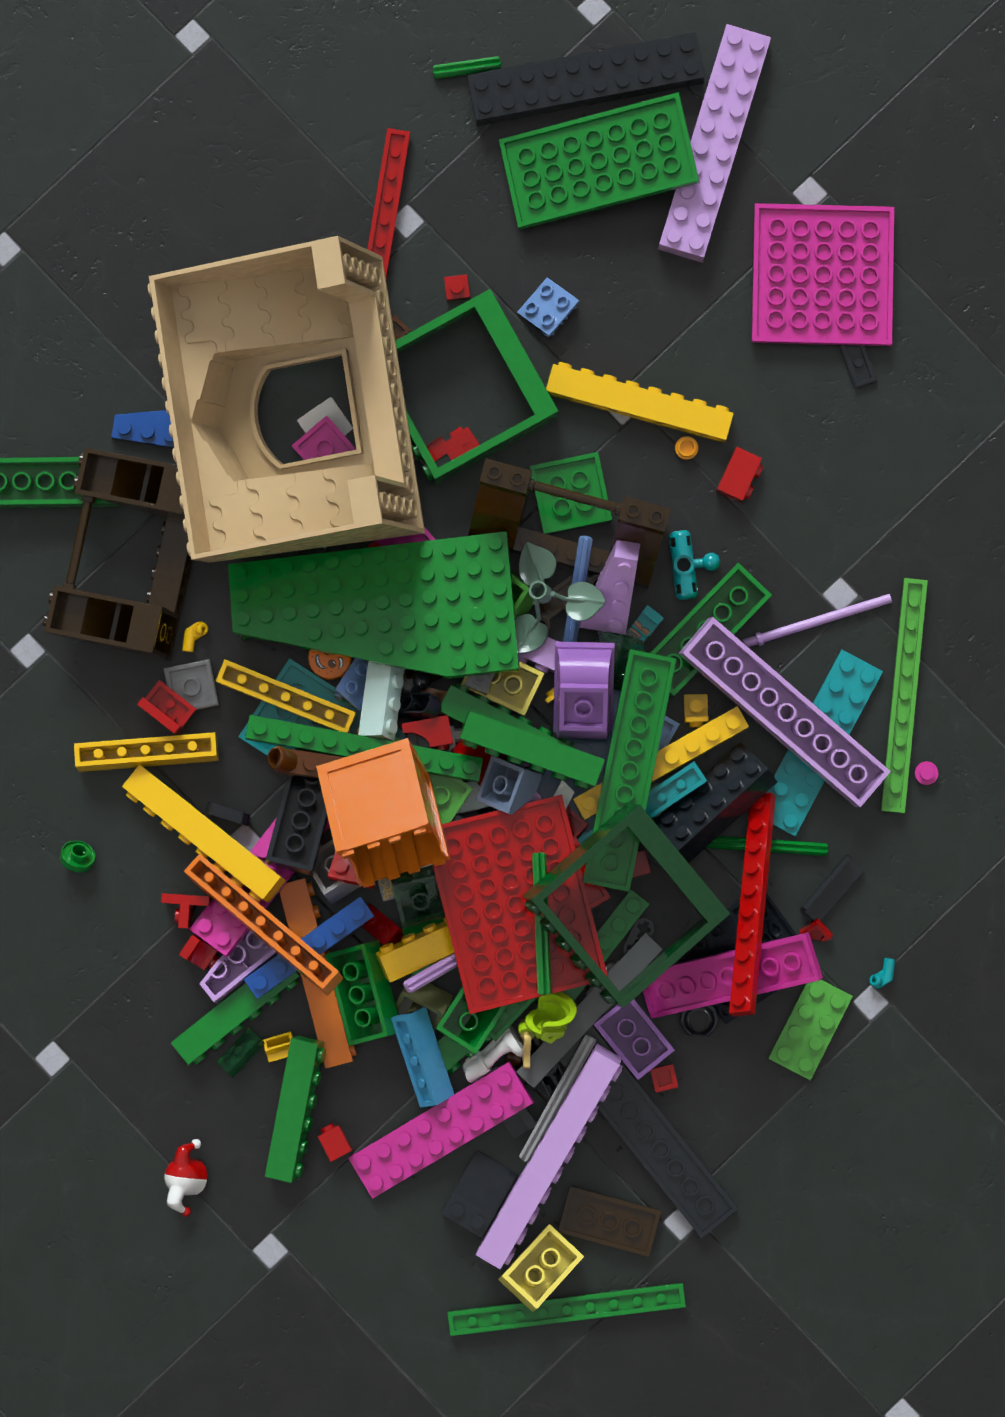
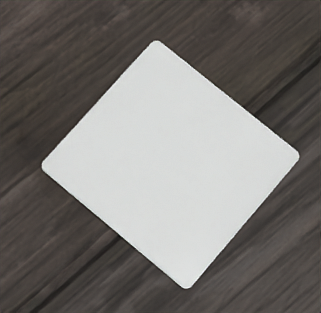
(327, 408)

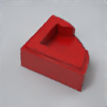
(817, 931)

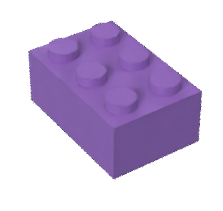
(634, 1038)

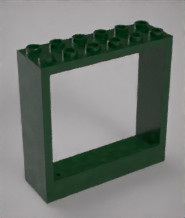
(673, 864)

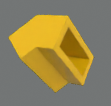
(277, 1046)

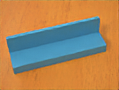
(422, 1057)

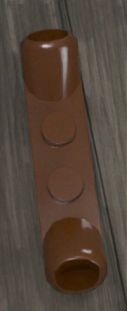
(296, 762)

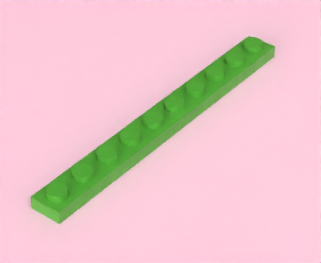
(904, 695)

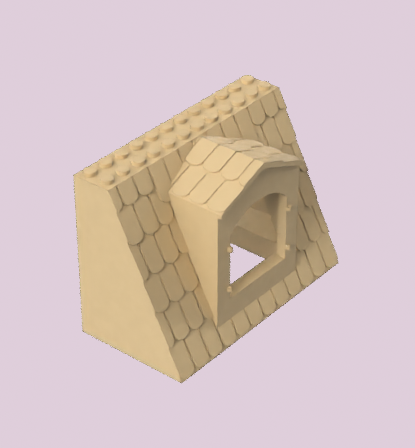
(218, 342)

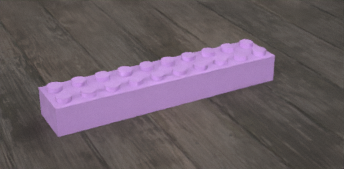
(715, 141)
(784, 712)
(553, 1150)

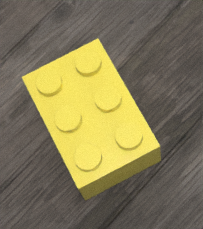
(514, 688)
(541, 1268)

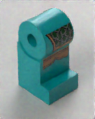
(645, 624)

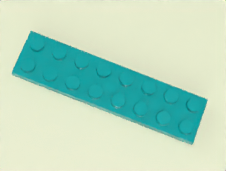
(840, 699)

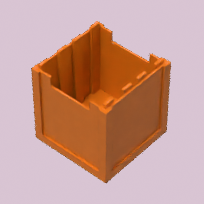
(383, 812)

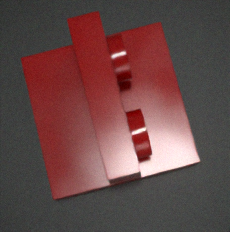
(167, 707)
(184, 915)

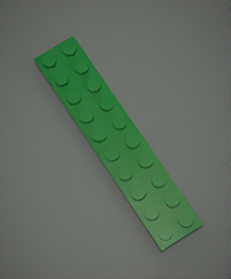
(630, 762)

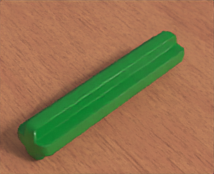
(466, 67)

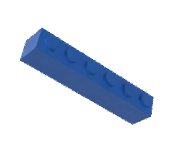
(319, 940)

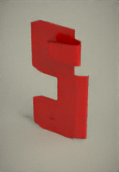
(460, 442)

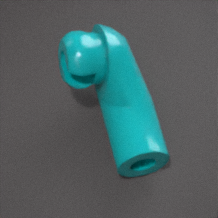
(885, 975)

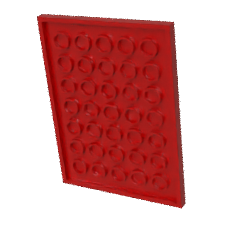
(486, 908)

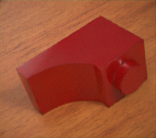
(433, 730)
(199, 953)

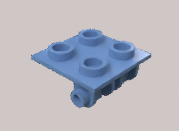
(548, 307)
(353, 684)

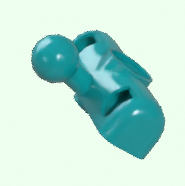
(683, 551)

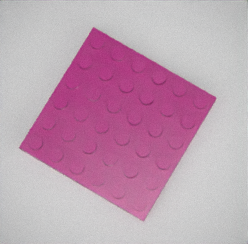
(823, 274)

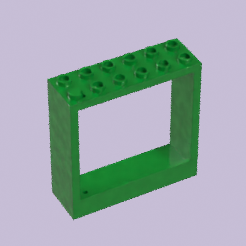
(518, 364)

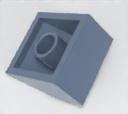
(507, 785)

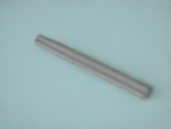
(557, 1098)

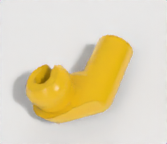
(193, 633)

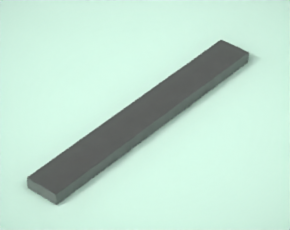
(590, 1010)

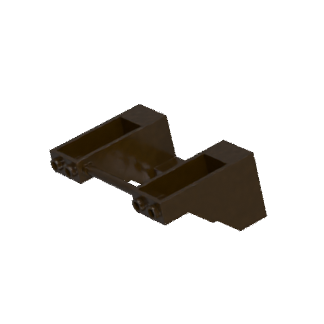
(502, 505)
(116, 621)

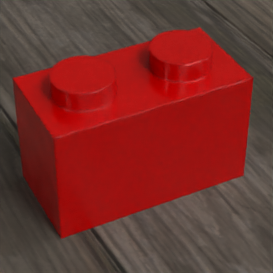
(739, 474)

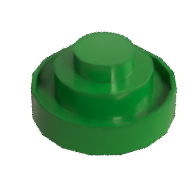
(77, 856)

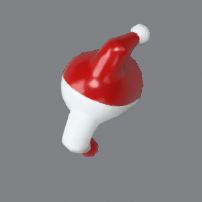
(184, 1177)

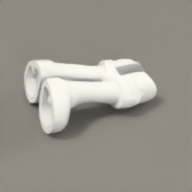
(482, 1062)

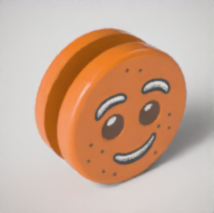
(328, 665)

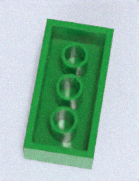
(363, 993)

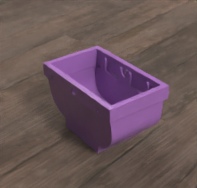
(583, 690)

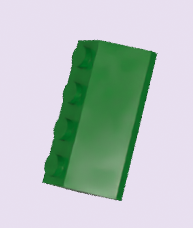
(467, 1028)

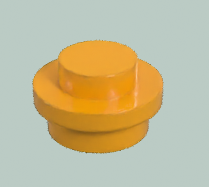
(686, 448)

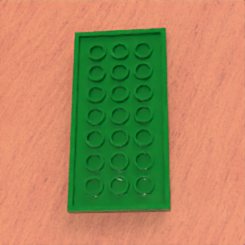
(599, 161)

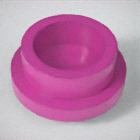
(926, 773)

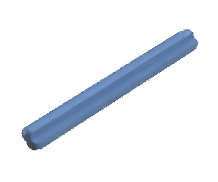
(579, 575)

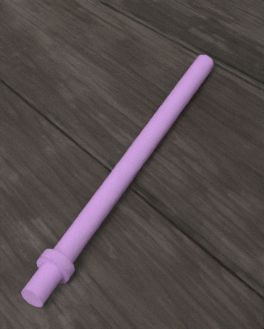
(759, 638)

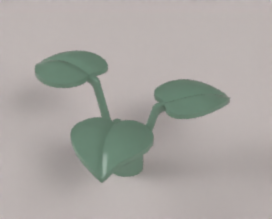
(582, 604)

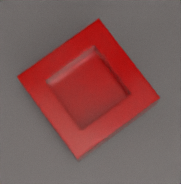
(457, 287)
(664, 1078)

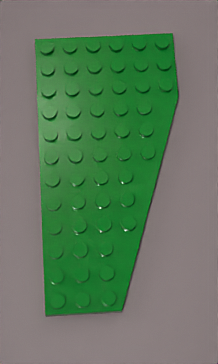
(401, 606)

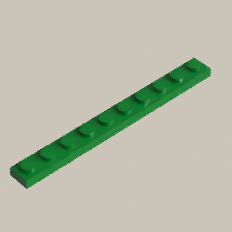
(347, 744)
(567, 1309)

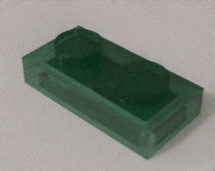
(240, 1052)

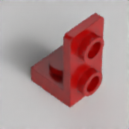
(383, 928)

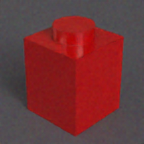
(334, 1141)

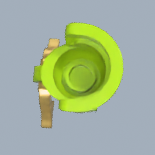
(546, 1022)

